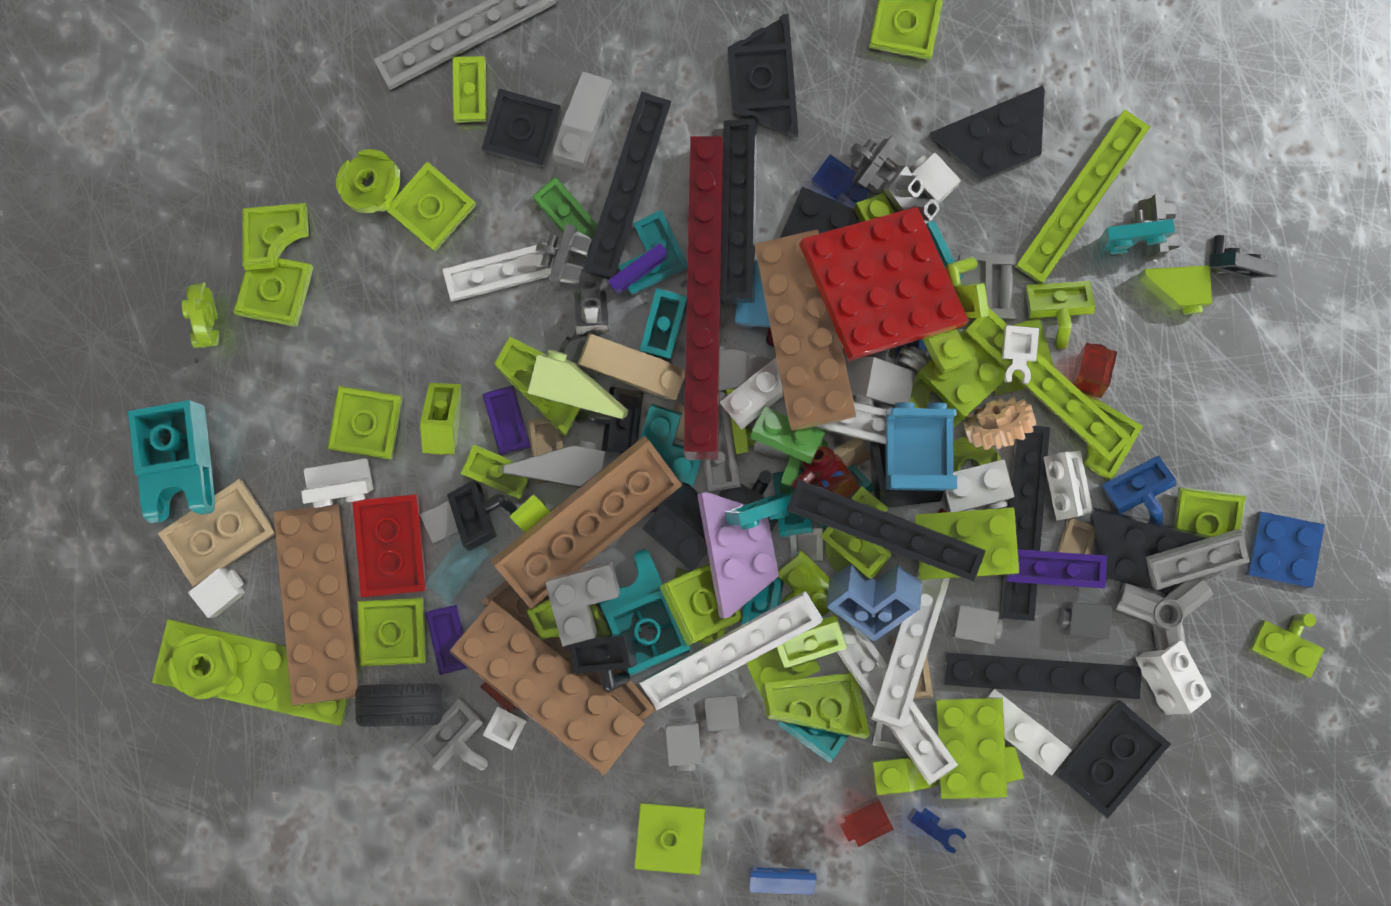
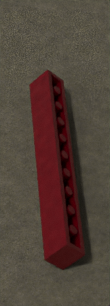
(703, 299)

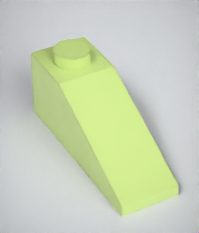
(568, 383)

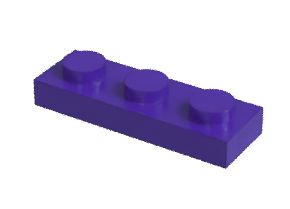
(1060, 569)

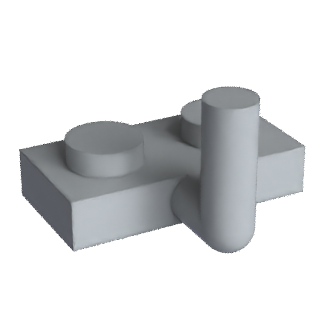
(450, 737)

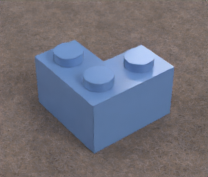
(872, 604)

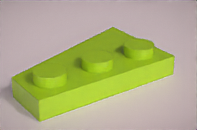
(517, 366)
(819, 703)

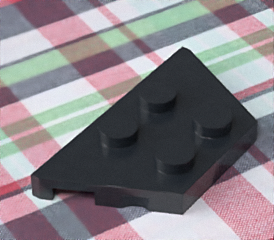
(764, 77)
(997, 136)
(1132, 539)

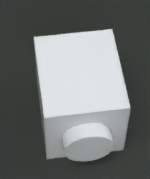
(936, 176)
(218, 592)

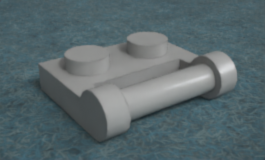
(983, 274)

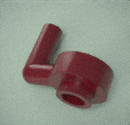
(822, 466)

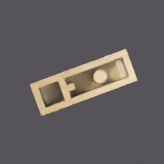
(632, 367)

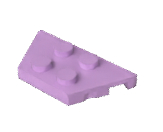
(738, 558)

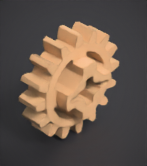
(999, 423)

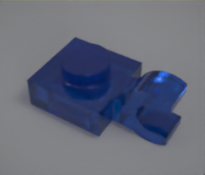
(836, 179)
(929, 822)

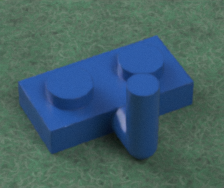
(1139, 487)

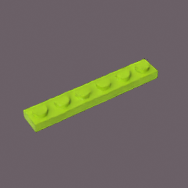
(1082, 196)
(945, 348)
(1055, 391)

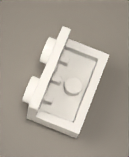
(337, 480)
(1068, 485)
(979, 487)
(1174, 679)

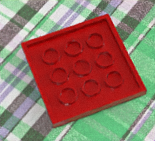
(883, 283)

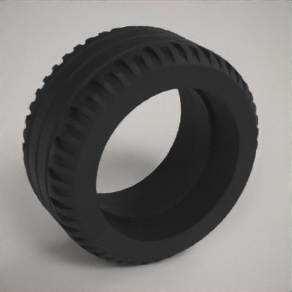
(398, 705)

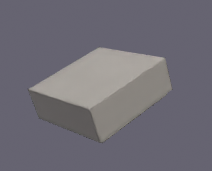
(439, 522)
(721, 713)

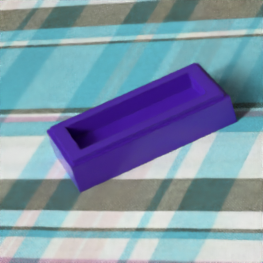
(638, 269)
(506, 420)
(445, 631)

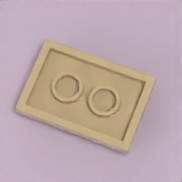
(218, 538)

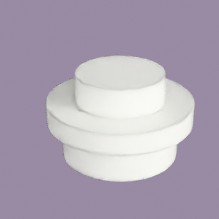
(912, 359)

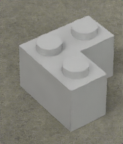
(879, 382)
(572, 596)

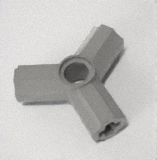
(1146, 606)

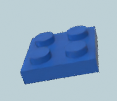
(1285, 549)

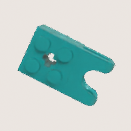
(172, 466)
(642, 606)

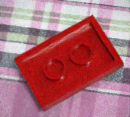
(389, 545)

